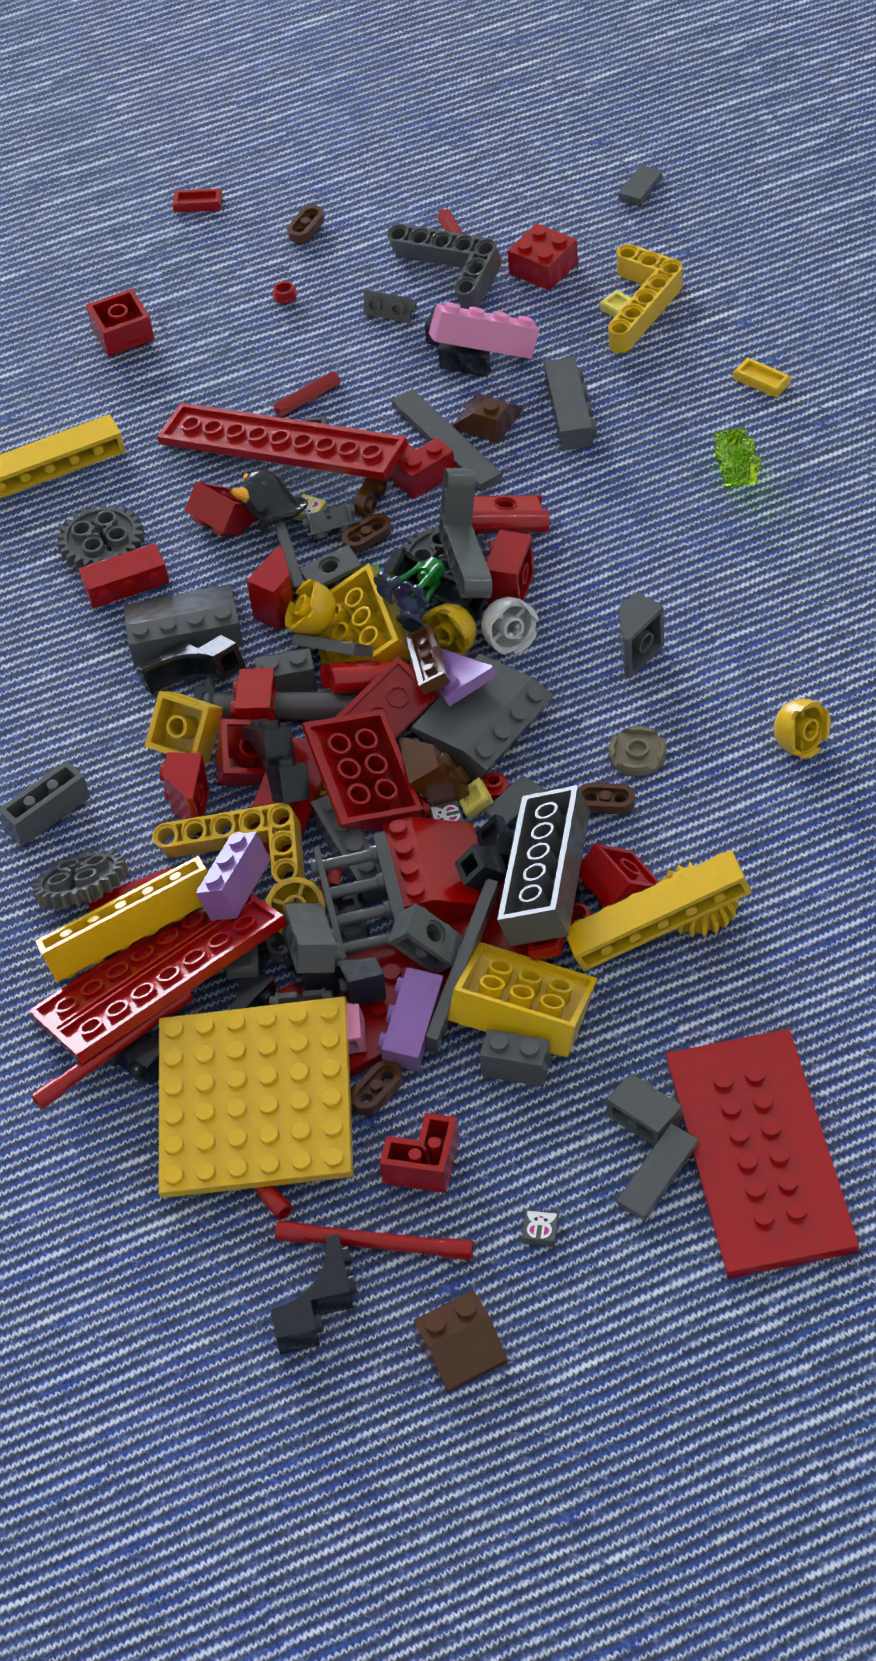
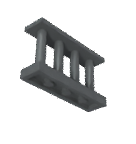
(383, 881)

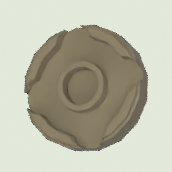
(637, 751)

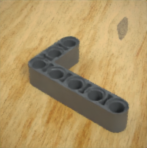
(474, 254)
(458, 535)

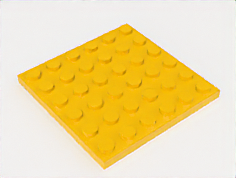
(254, 1098)

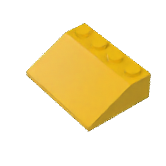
(366, 620)
(521, 997)

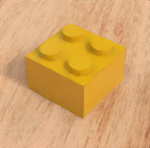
(183, 725)

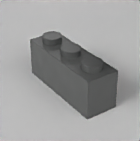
(44, 803)
(310, 938)

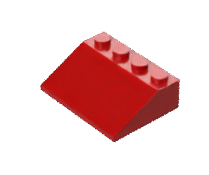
(362, 770)
(425, 865)

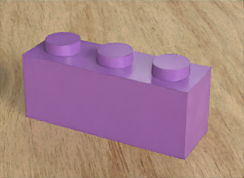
(233, 876)
(410, 1018)

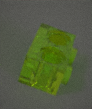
(736, 457)

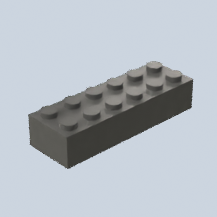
(544, 866)

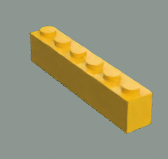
(59, 454)
(657, 910)
(123, 920)

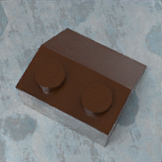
(433, 772)
(459, 1341)

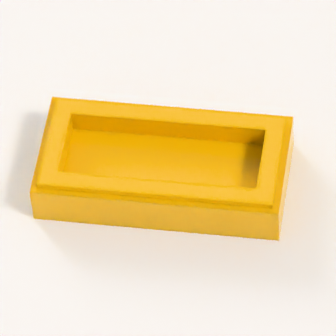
(762, 377)

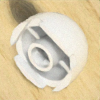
(509, 625)

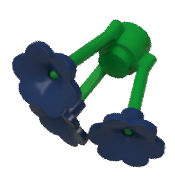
(411, 596)

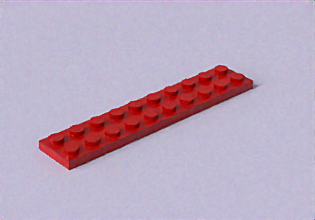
(283, 441)

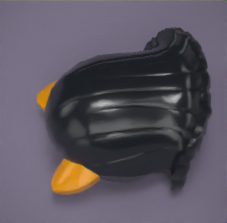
(268, 498)

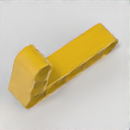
(661, 283)
(240, 821)

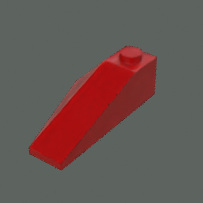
(236, 757)

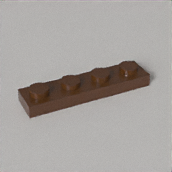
(427, 659)

